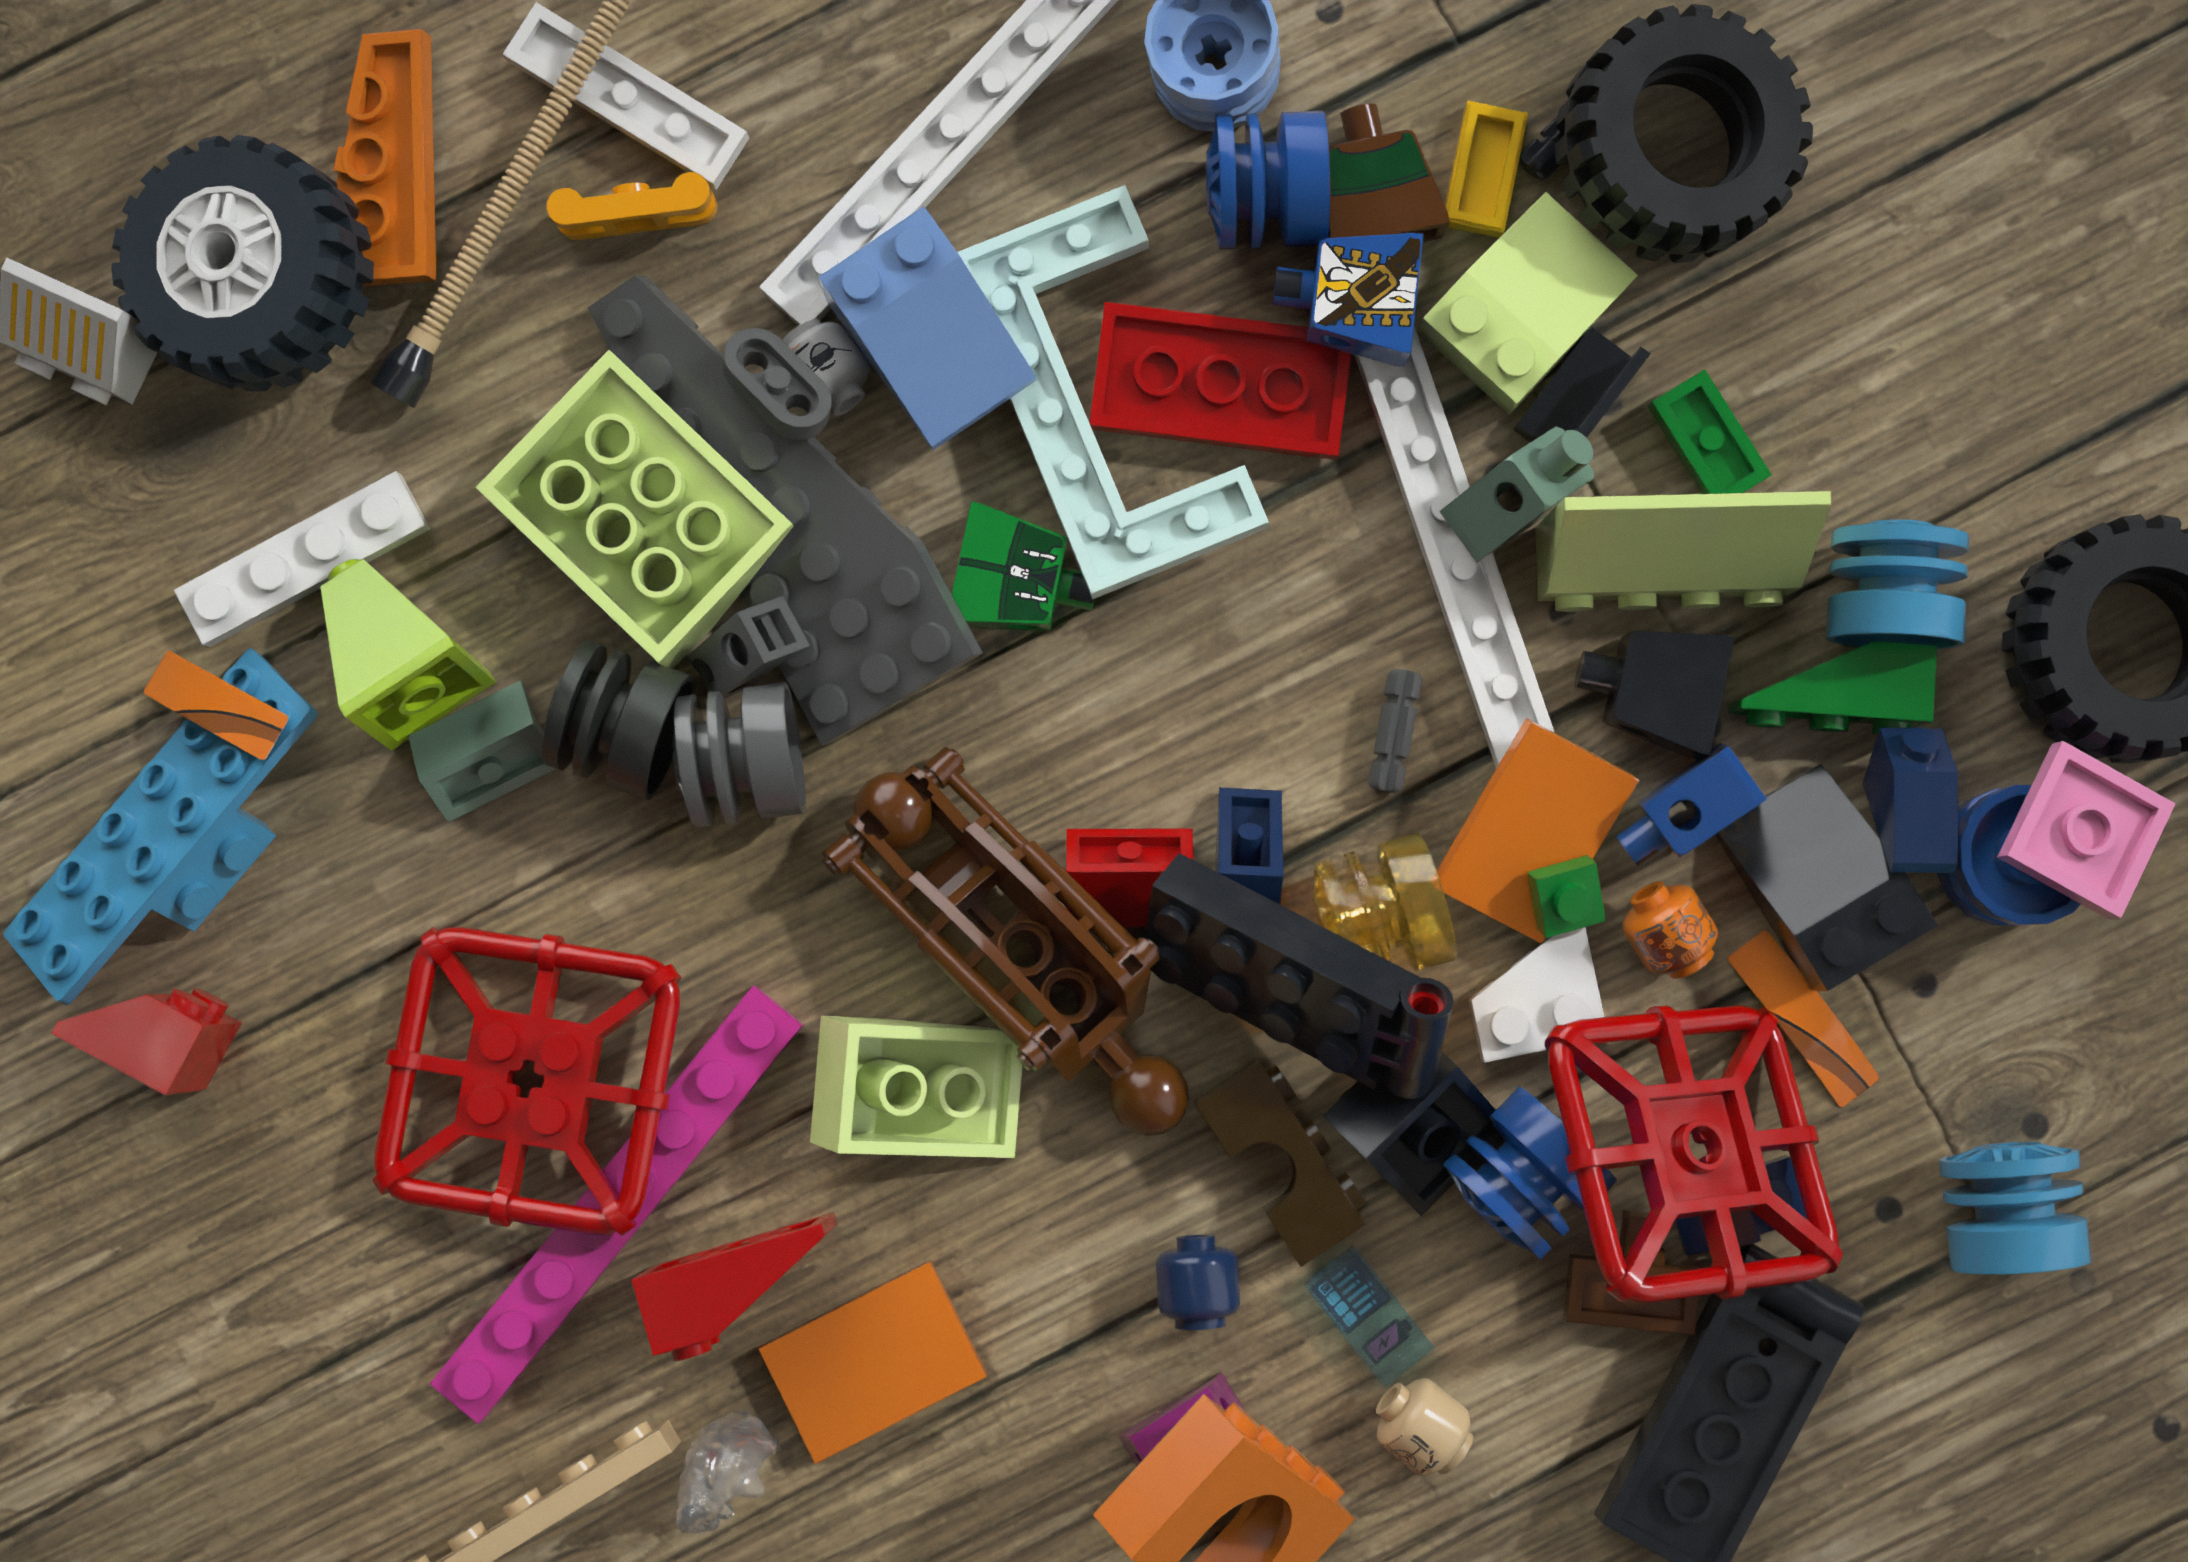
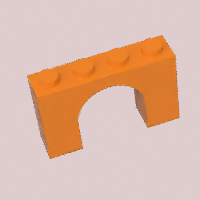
(1207, 1469)

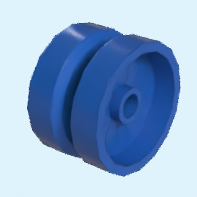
(1985, 884)

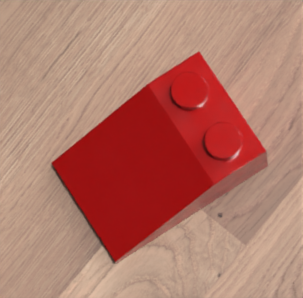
(701, 1294)

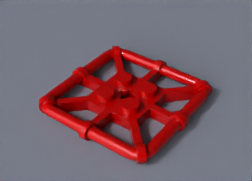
(551, 1115)
(1676, 1182)

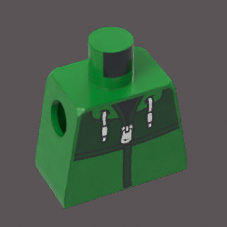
(1014, 573)

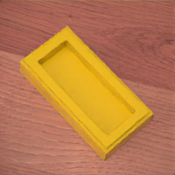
(1485, 168)

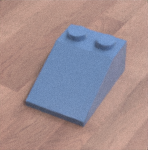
(926, 328)

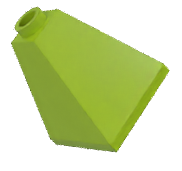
(390, 659)

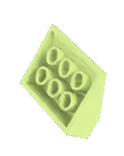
(637, 510)
(1678, 548)

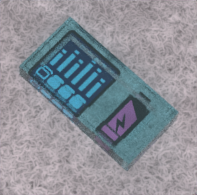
(1369, 1316)

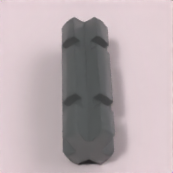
(1395, 730)

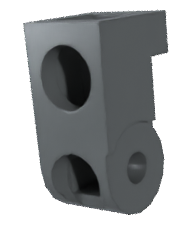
(748, 647)

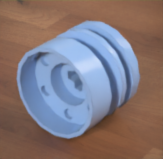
(1237, 32)

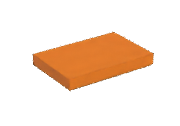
(1536, 811)
(872, 1361)

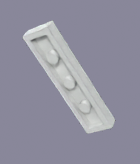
(630, 98)
(301, 559)

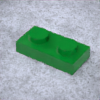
(1708, 437)

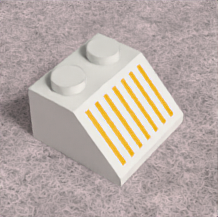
(71, 333)

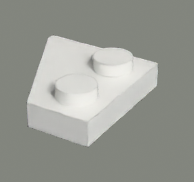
(1537, 993)

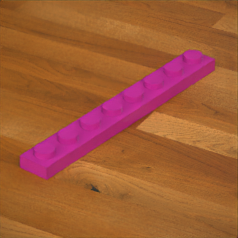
(574, 1261)

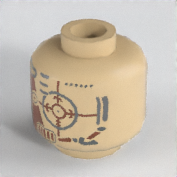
(1424, 1427)

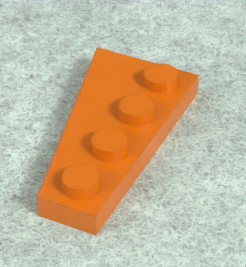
(391, 155)

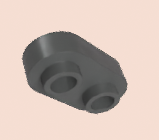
(781, 386)

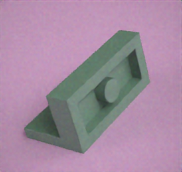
(480, 752)

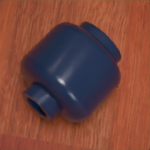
(1198, 1283)

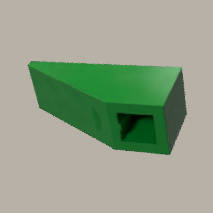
(1870, 685)

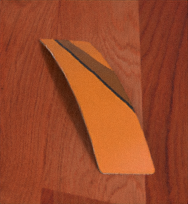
(216, 705)
(1804, 1018)

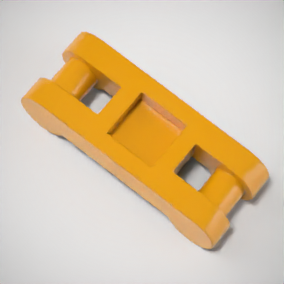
(633, 208)

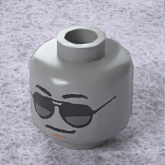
(834, 359)

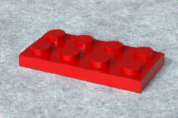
(1218, 382)

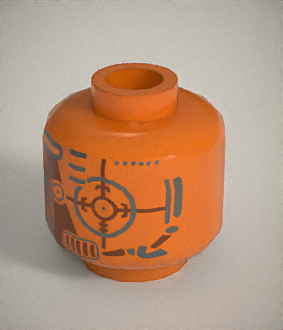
(1670, 929)

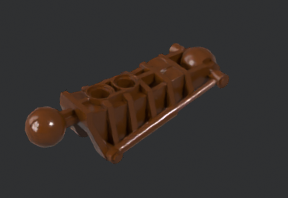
(1111, 992)

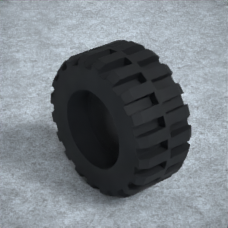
(1745, 88)
(2054, 649)

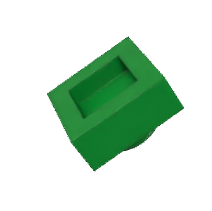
(1566, 896)

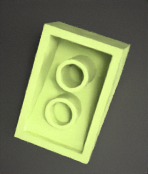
(1526, 302)
(915, 1089)

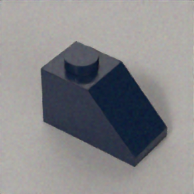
(1914, 799)
(1251, 839)

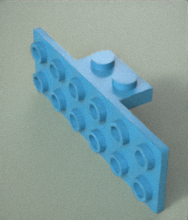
(161, 847)

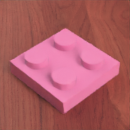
(2086, 830)

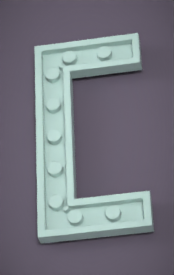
(1105, 539)

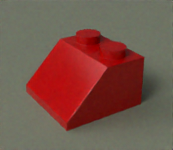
(157, 1038)

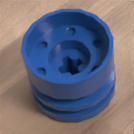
(1270, 179)
(1522, 1175)

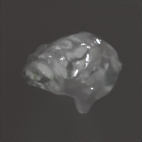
(720, 1467)

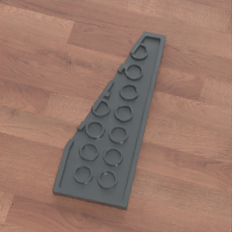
(847, 569)

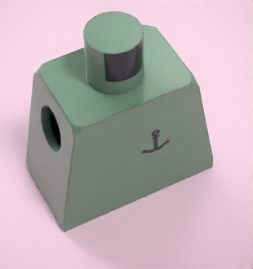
(1540, 473)

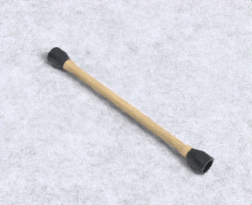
(408, 366)

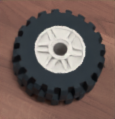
(242, 263)

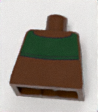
(1381, 182)

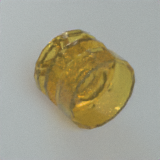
(1389, 909)

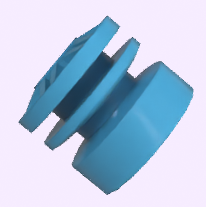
(1897, 584)
(2015, 1210)

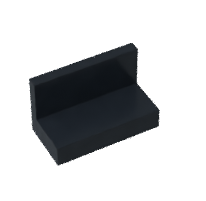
(1582, 388)

